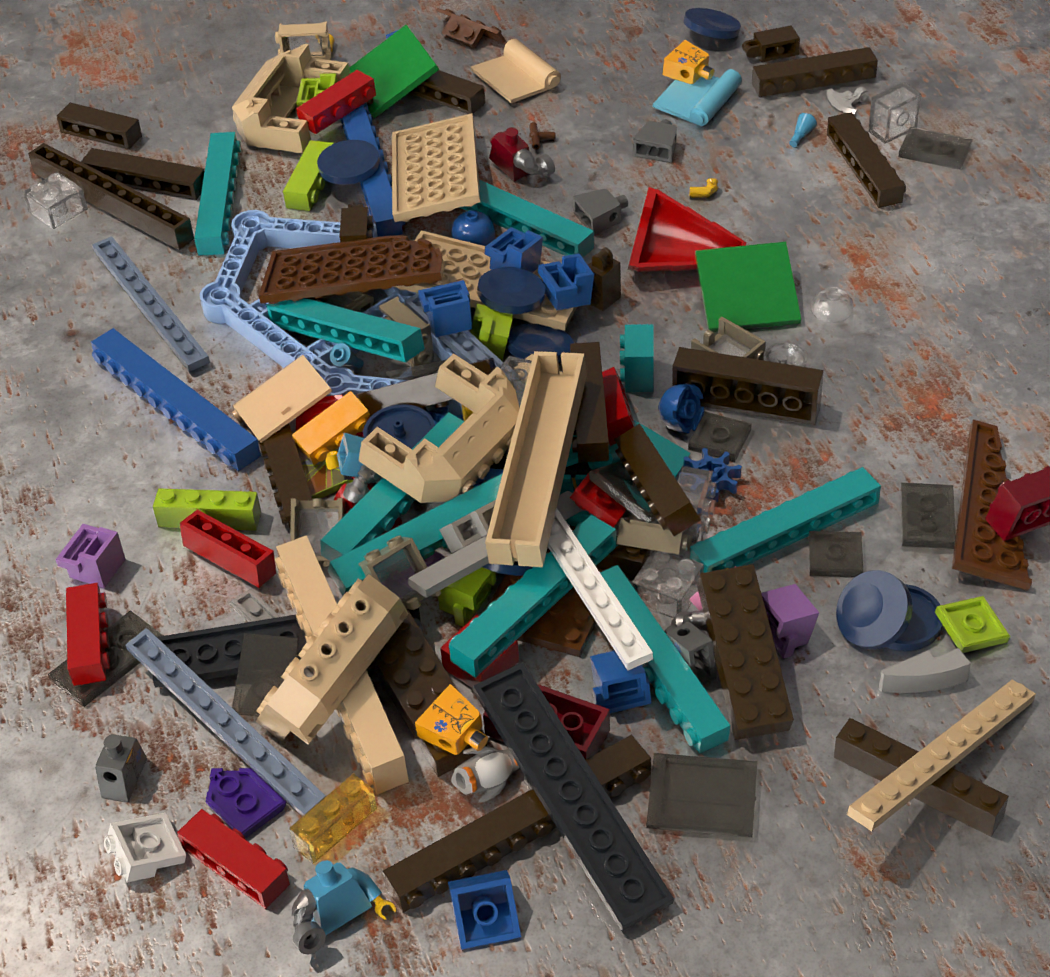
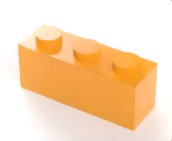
(327, 429)

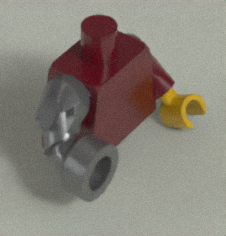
(515, 159)

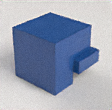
(515, 250)
(567, 283)
(447, 308)
(616, 686)

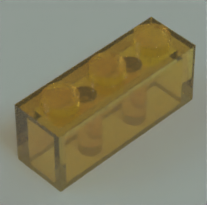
(333, 818)

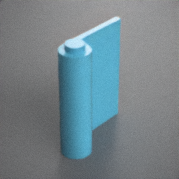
(699, 100)

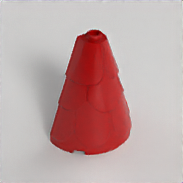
(672, 234)

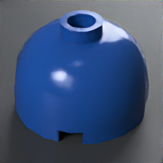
(473, 228)
(681, 408)

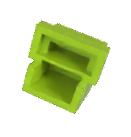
(313, 86)
(492, 329)
(466, 595)

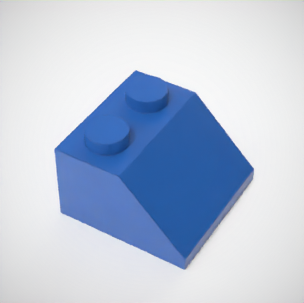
(484, 909)

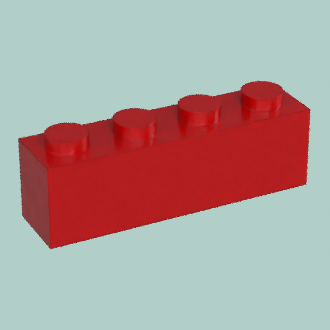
(337, 101)
(617, 407)
(228, 548)
(86, 634)
(234, 858)

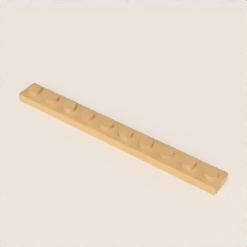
(940, 755)

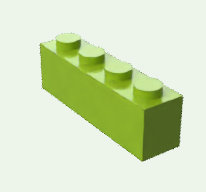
(305, 181)
(233, 508)

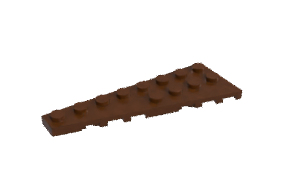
(977, 545)

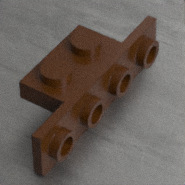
(465, 30)

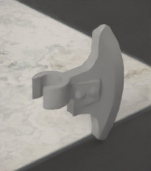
(845, 101)

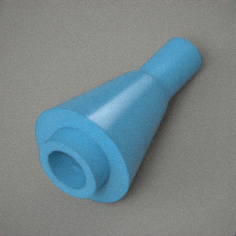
(805, 124)
(343, 356)

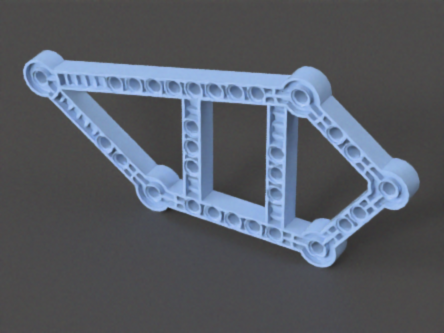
(223, 301)

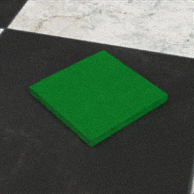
(397, 68)
(748, 286)

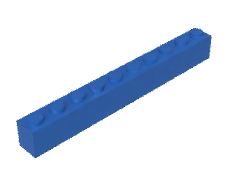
(378, 187)
(176, 400)

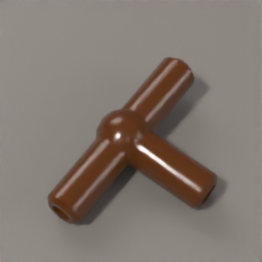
(535, 136)

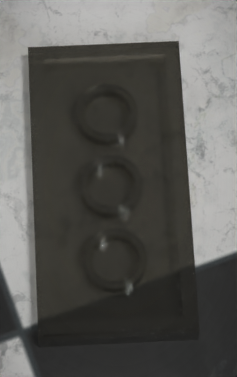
(120, 660)

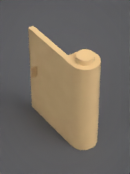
(518, 72)
(281, 398)

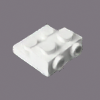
(143, 846)

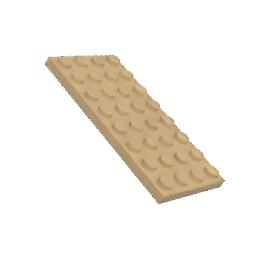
(434, 168)
(468, 263)

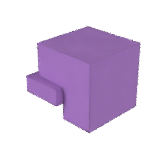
(92, 555)
(789, 617)

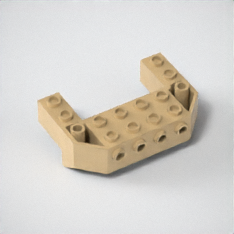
(272, 96)
(466, 456)
(306, 702)

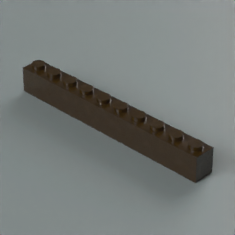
(115, 197)
(502, 831)

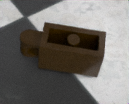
(773, 44)
(355, 223)
(606, 280)

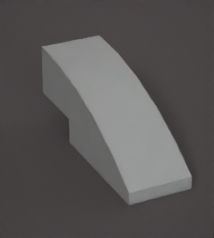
(468, 528)
(925, 673)

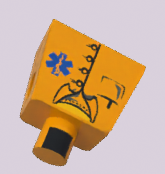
(687, 64)
(451, 723)

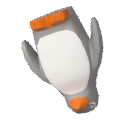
(484, 772)

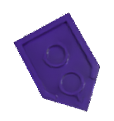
(242, 799)

